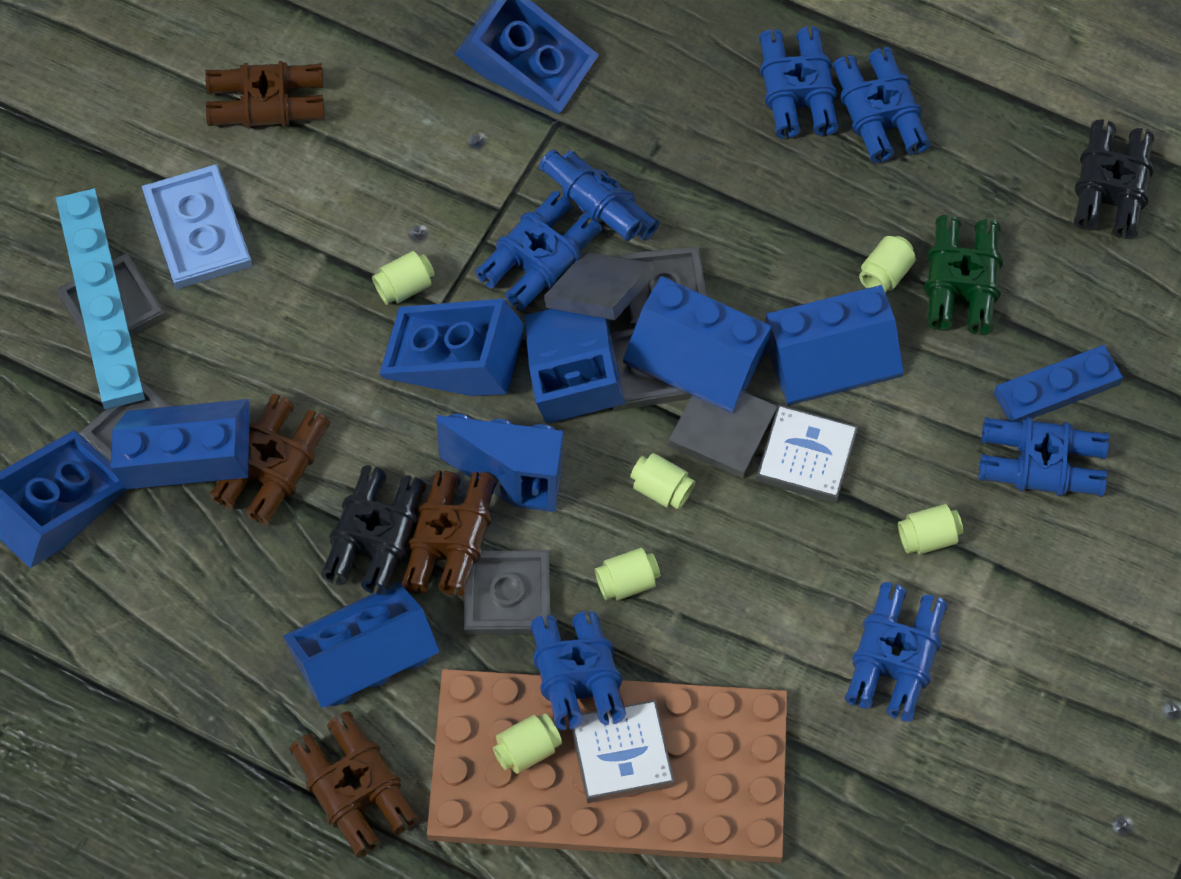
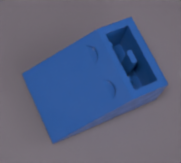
(572, 364)
(519, 456)

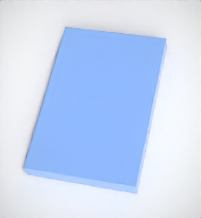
(196, 226)

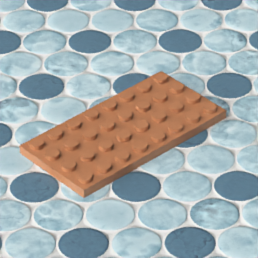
(721, 750)

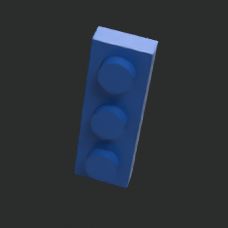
(1058, 384)

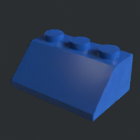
(697, 344)
(834, 345)
(182, 444)
(362, 645)

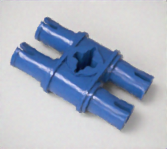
(798, 82)
(881, 105)
(599, 195)
(538, 250)
(1057, 444)
(915, 660)
(577, 670)

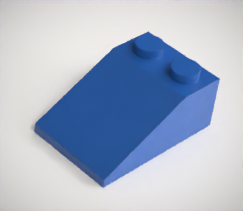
(527, 53)
(455, 347)
(54, 497)

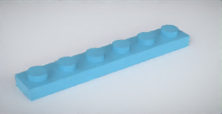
(100, 299)

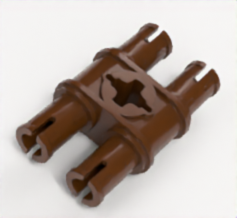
(276, 106)
(279, 474)
(449, 533)
(341, 801)

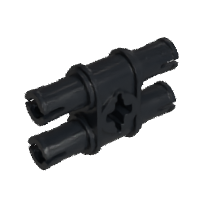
(1114, 179)
(373, 530)

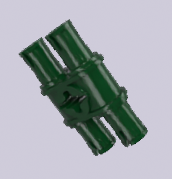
(948, 284)

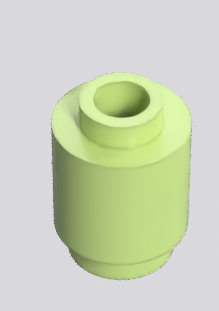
(887, 263)
(403, 277)
(662, 481)
(930, 529)
(627, 574)
(527, 743)

